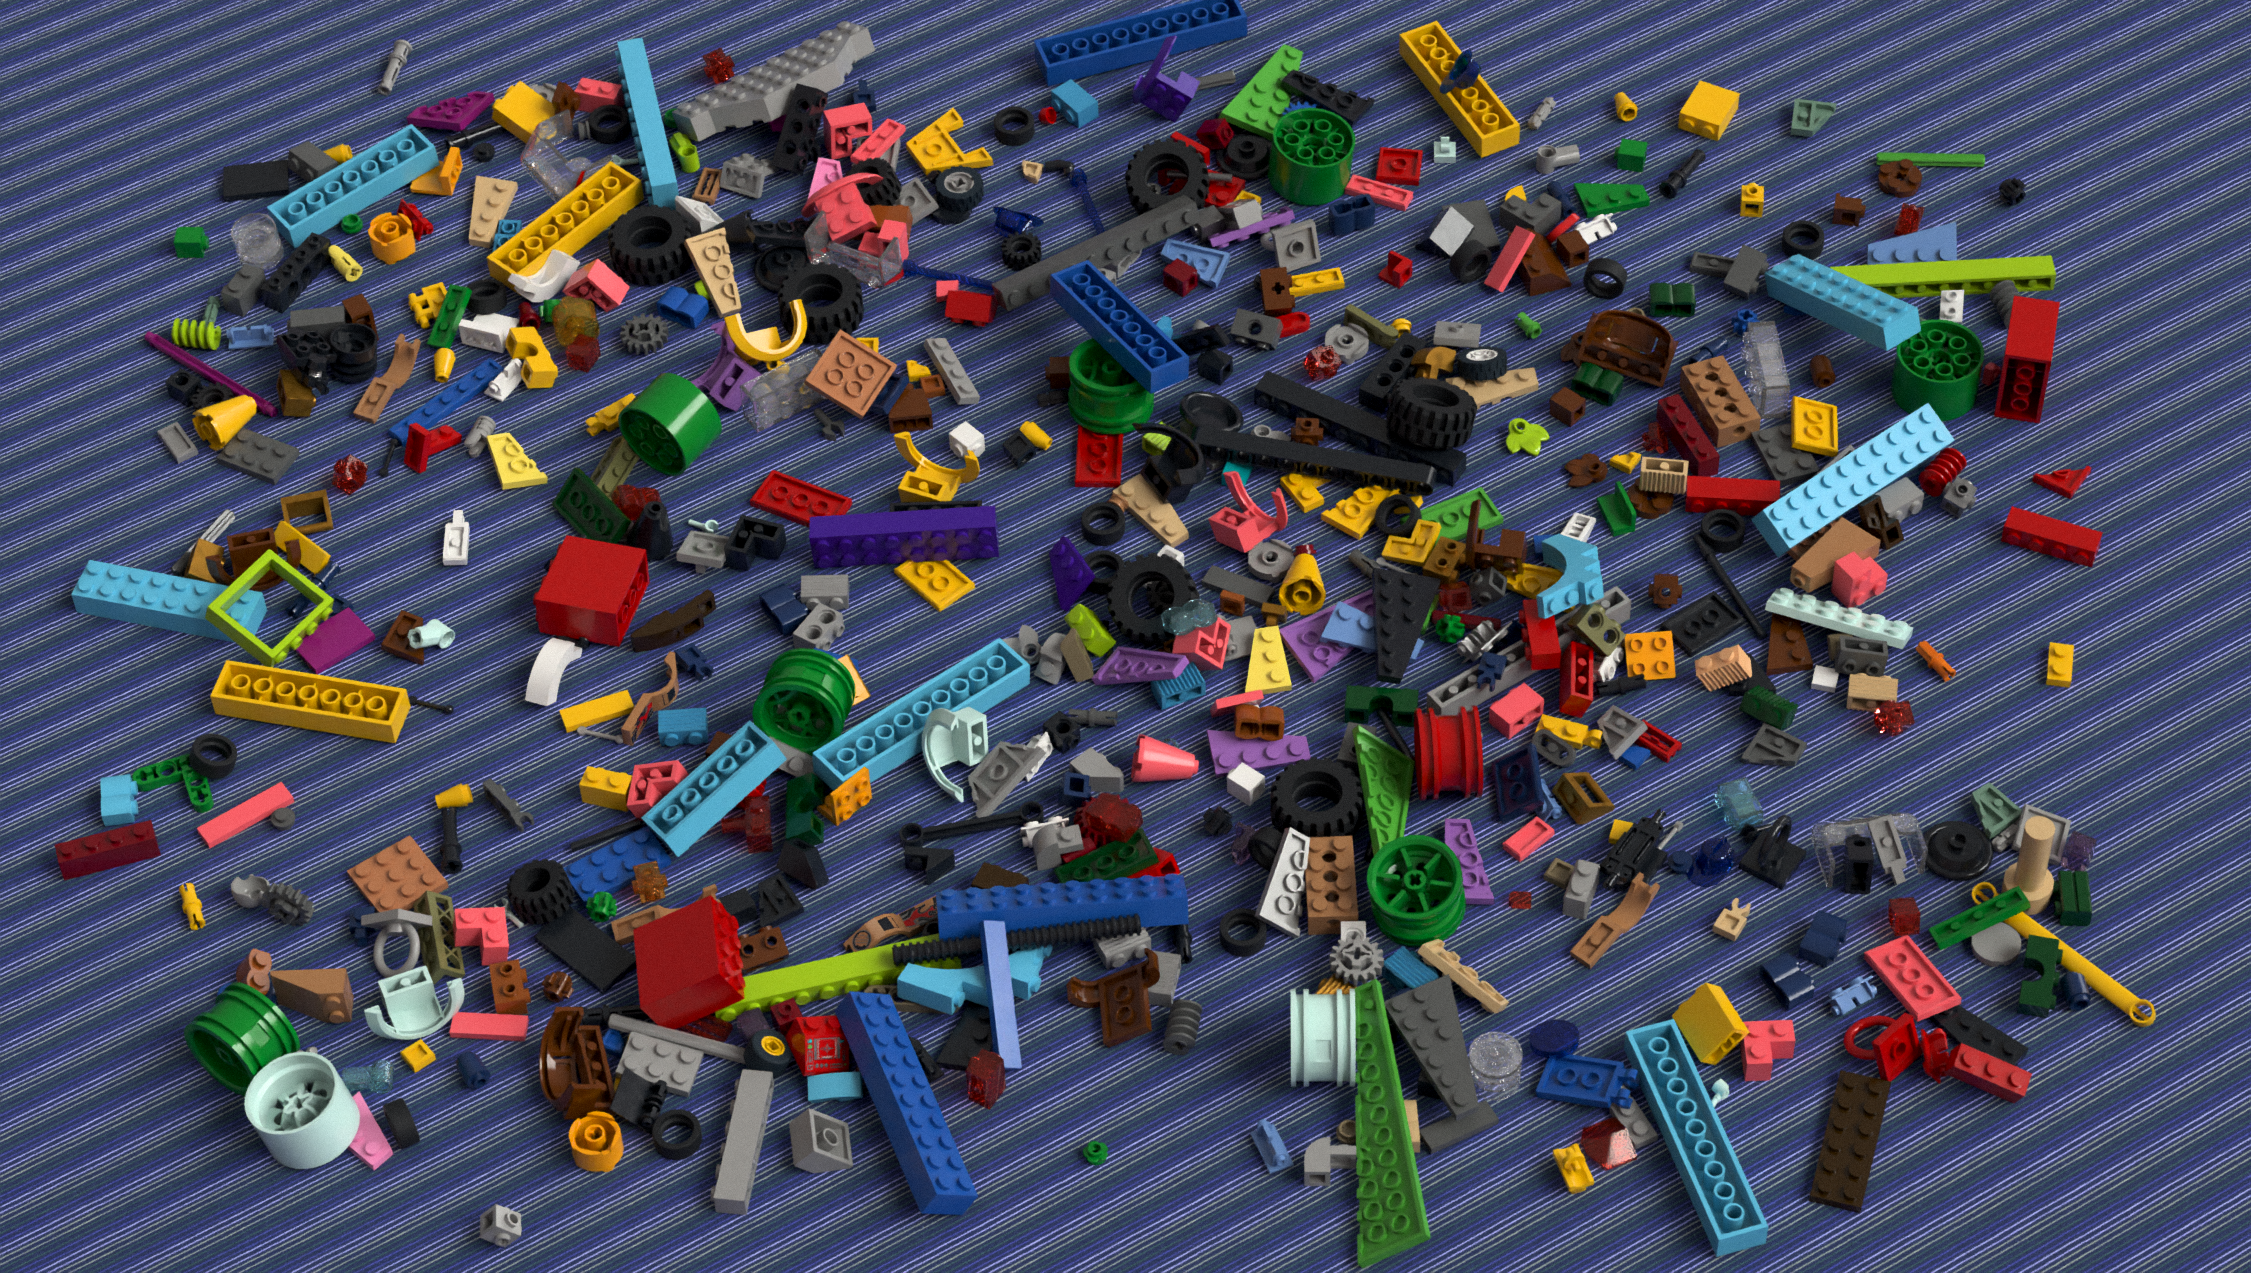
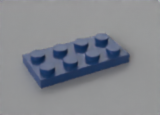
(612, 866)

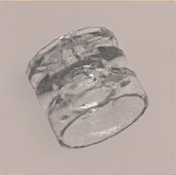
(257, 241)
(1495, 1065)

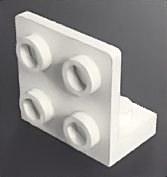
(487, 331)

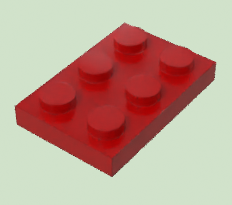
(1219, 192)

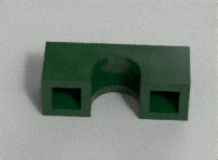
(1364, 700)
(802, 797)
(2036, 996)

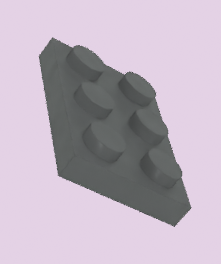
(258, 456)
(1780, 459)

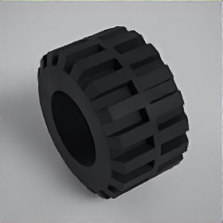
(882, 192)
(540, 891)

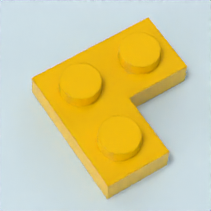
(1303, 490)
(1417, 548)

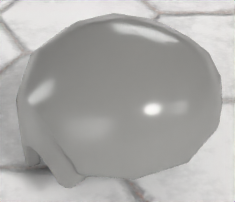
(249, 891)

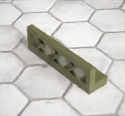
(614, 466)
(431, 937)

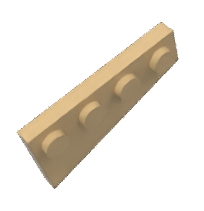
(489, 206)
(712, 261)
(1510, 385)
(1466, 977)

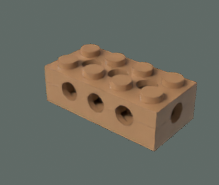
(1719, 401)
(1324, 909)

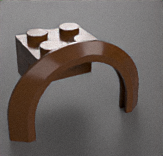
(246, 550)
(1506, 558)

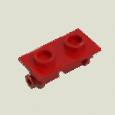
(419, 224)
(1931, 1046)

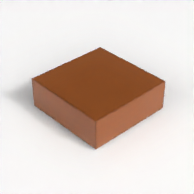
(932, 386)
(1232, 603)

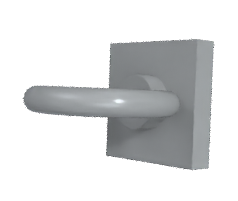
(1293, 244)
(396, 923)

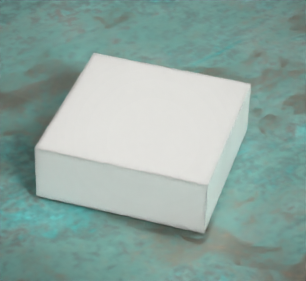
(1824, 679)

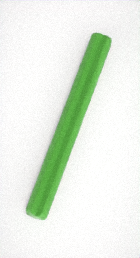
(1933, 159)

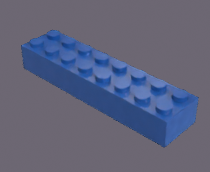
(1119, 326)

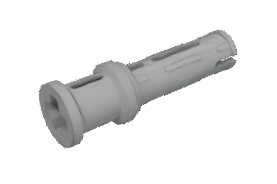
(397, 60)

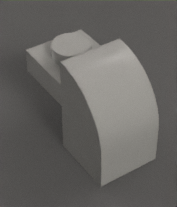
(1052, 660)
(1051, 842)
(1322, 1157)

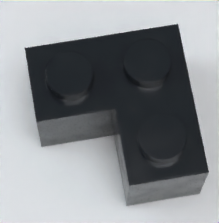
(753, 538)

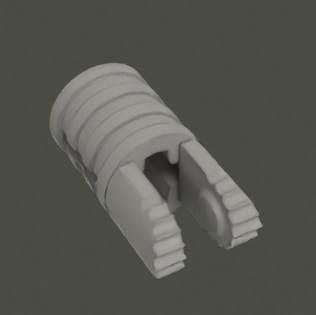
(478, 435)

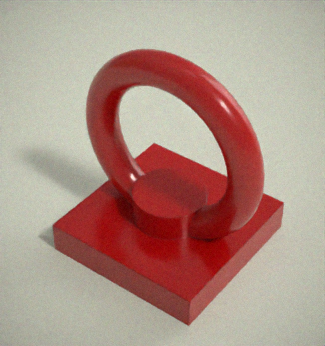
(1892, 1049)

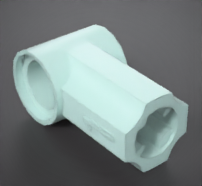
(432, 634)

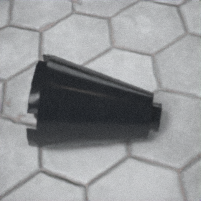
(735, 232)
(652, 531)

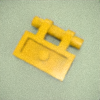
(433, 297)

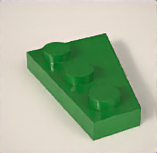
(1610, 198)

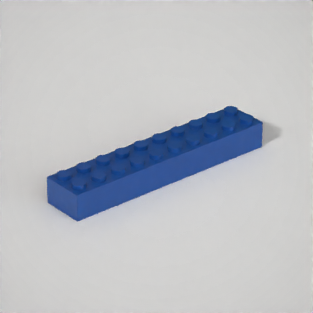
(1138, 38)
(1155, 899)
(906, 1104)

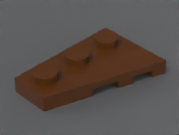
(1787, 647)

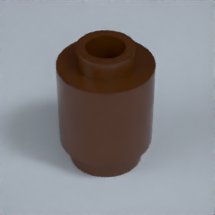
(1822, 371)

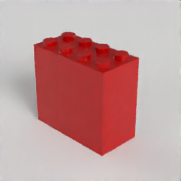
(2027, 359)
(592, 590)
(689, 963)

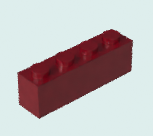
(1687, 436)
(107, 850)

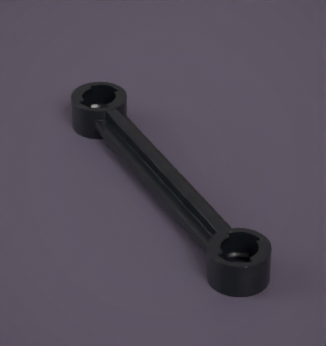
(970, 826)

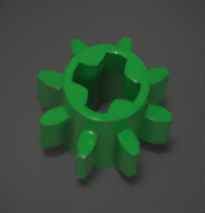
(546, 310)
(1450, 628)
(601, 906)

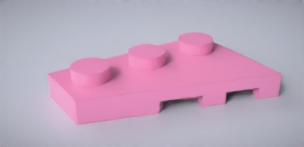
(825, 173)
(369, 1140)

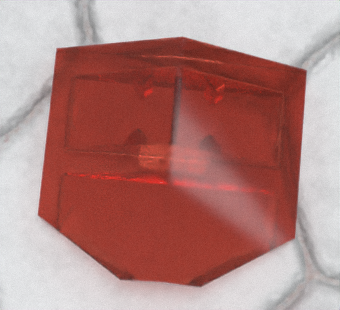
(1608, 1143)

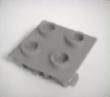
(1240, 637)
(1480, 640)

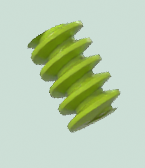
(195, 336)

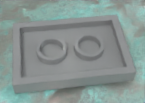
(661, 1060)

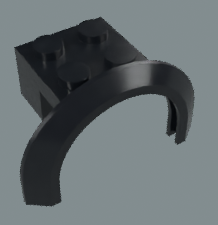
(1177, 469)

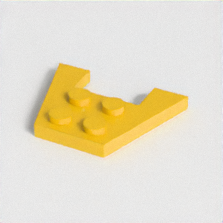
(937, 150)

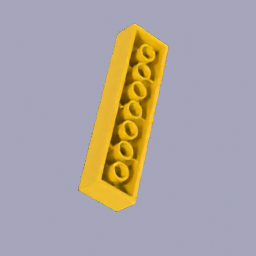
(1473, 110)
(568, 223)
(310, 701)

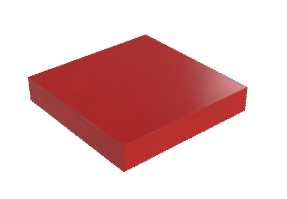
(1399, 166)

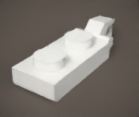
(456, 540)

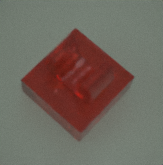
(1655, 438)

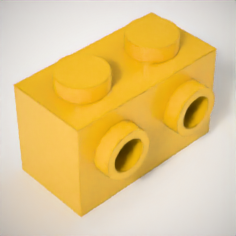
(605, 788)

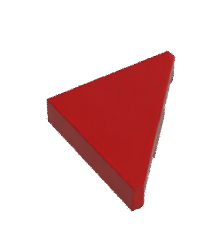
(2063, 481)

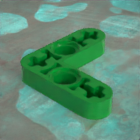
(187, 774)

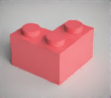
(842, 126)
(876, 243)
(597, 283)
(1857, 579)
(1205, 645)
(652, 783)
(485, 929)
(1765, 1042)

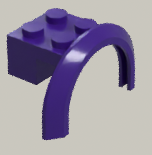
(1161, 92)

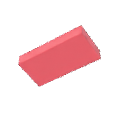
(1528, 839)

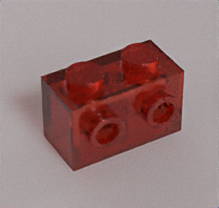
(985, 1078)

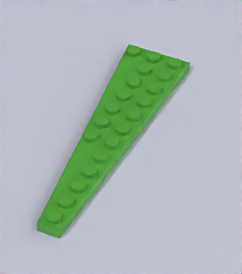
(1389, 1184)

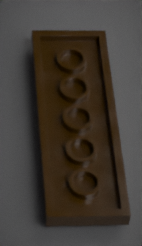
(1850, 1141)

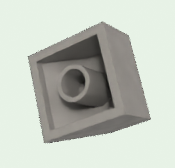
(820, 1142)

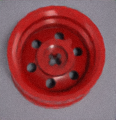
(1448, 752)

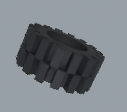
(1021, 242)
(211, 394)

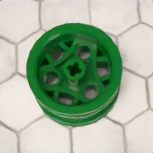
(1104, 393)
(804, 699)
(240, 1036)

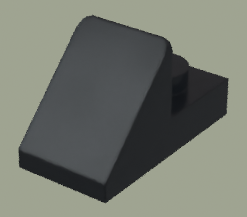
(934, 860)

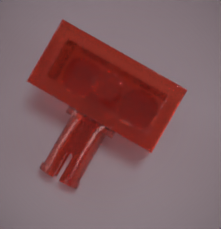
(755, 824)

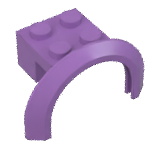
(726, 372)

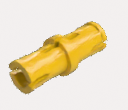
(192, 906)

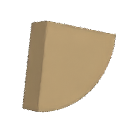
(1032, 171)

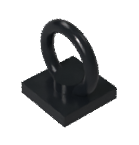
(1773, 857)

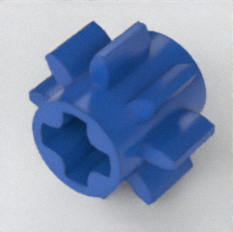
(1740, 321)

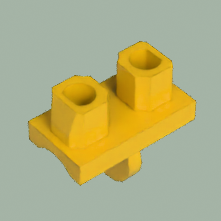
(1573, 1168)

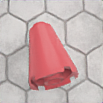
(1161, 761)

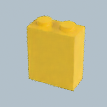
(521, 110)
(1708, 110)
(1710, 1023)

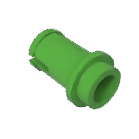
(1531, 328)

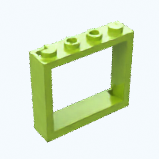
(269, 657)

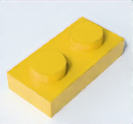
(2059, 664)

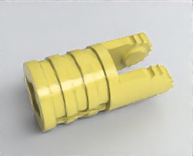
(344, 263)

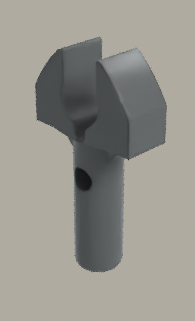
(829, 425)

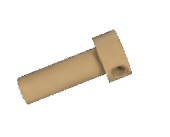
(2031, 869)

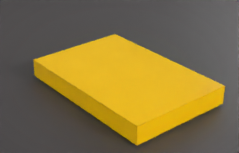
(1814, 426)
(935, 581)

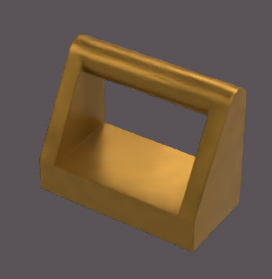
(306, 505)
(1576, 800)

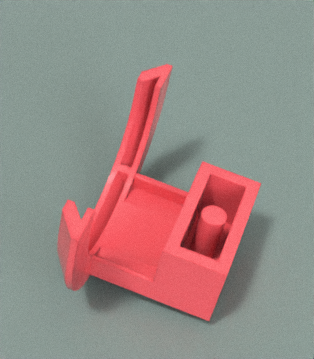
(843, 207)
(1249, 528)

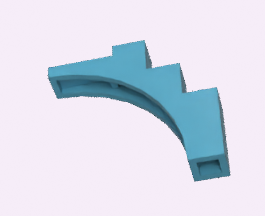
(1580, 577)
(948, 988)

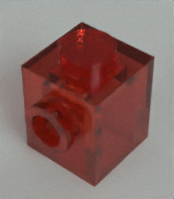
(583, 353)
(1455, 597)

